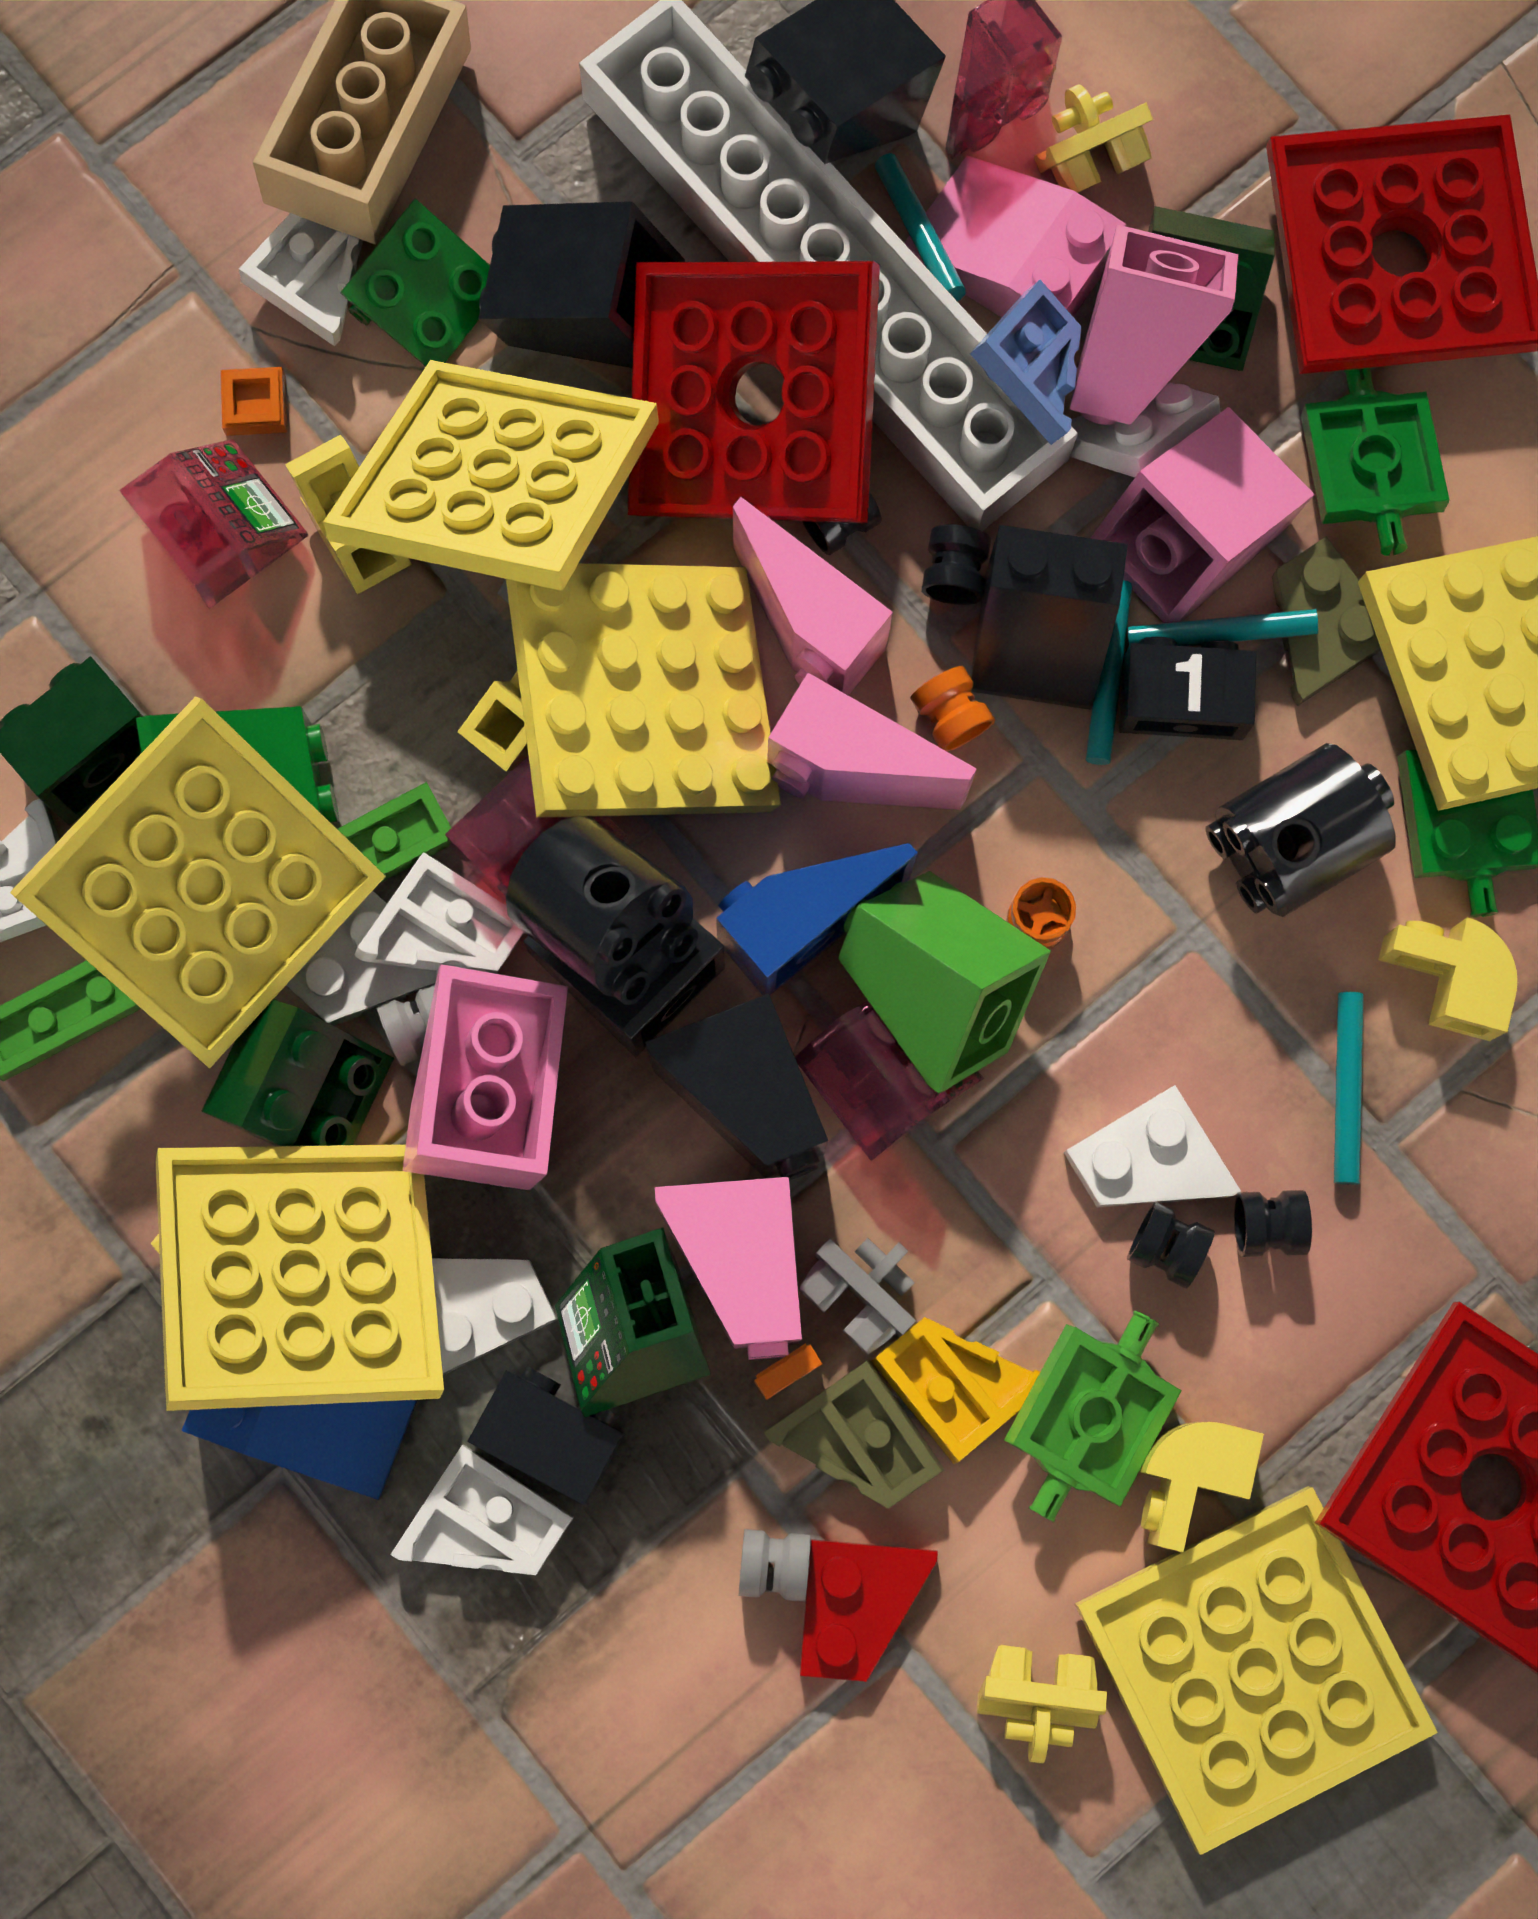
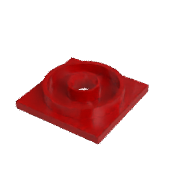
(1448, 188)
(694, 342)
(1404, 1494)

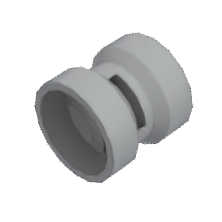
(407, 1024)
(790, 1565)

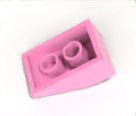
(1018, 230)
(815, 610)
(856, 755)
(487, 1079)

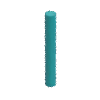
(918, 224)
(1231, 628)
(1107, 694)
(1348, 1088)

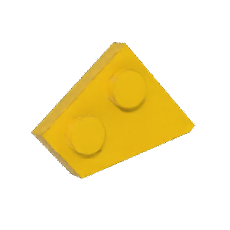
(954, 1385)

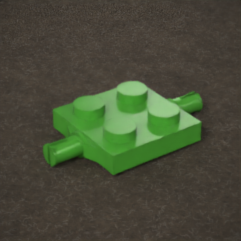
(1093, 1415)

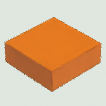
(253, 401)
(787, 1371)

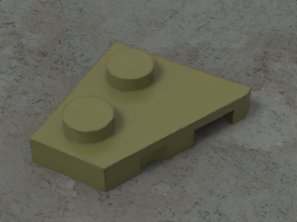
(1345, 631)
(860, 1437)

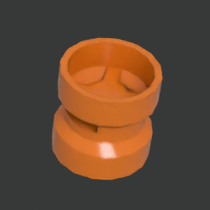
(948, 702)
(1045, 902)

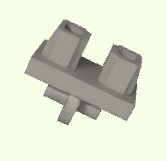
(838, 1272)

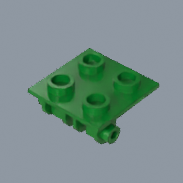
(420, 286)

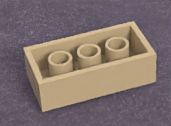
(362, 111)

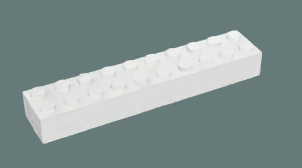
(770, 199)

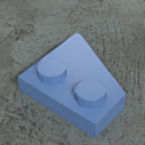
(1033, 358)

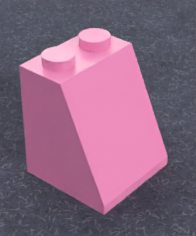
(1148, 320)
(1202, 515)
(741, 1256)

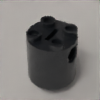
(1327, 827)
(601, 908)

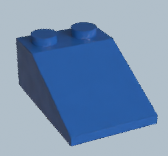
(801, 912)
(329, 1442)

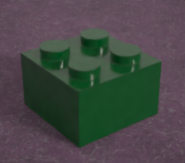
(72, 739)

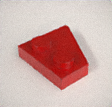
(857, 1604)

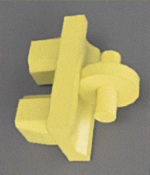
(1120, 135)
(1069, 1701)

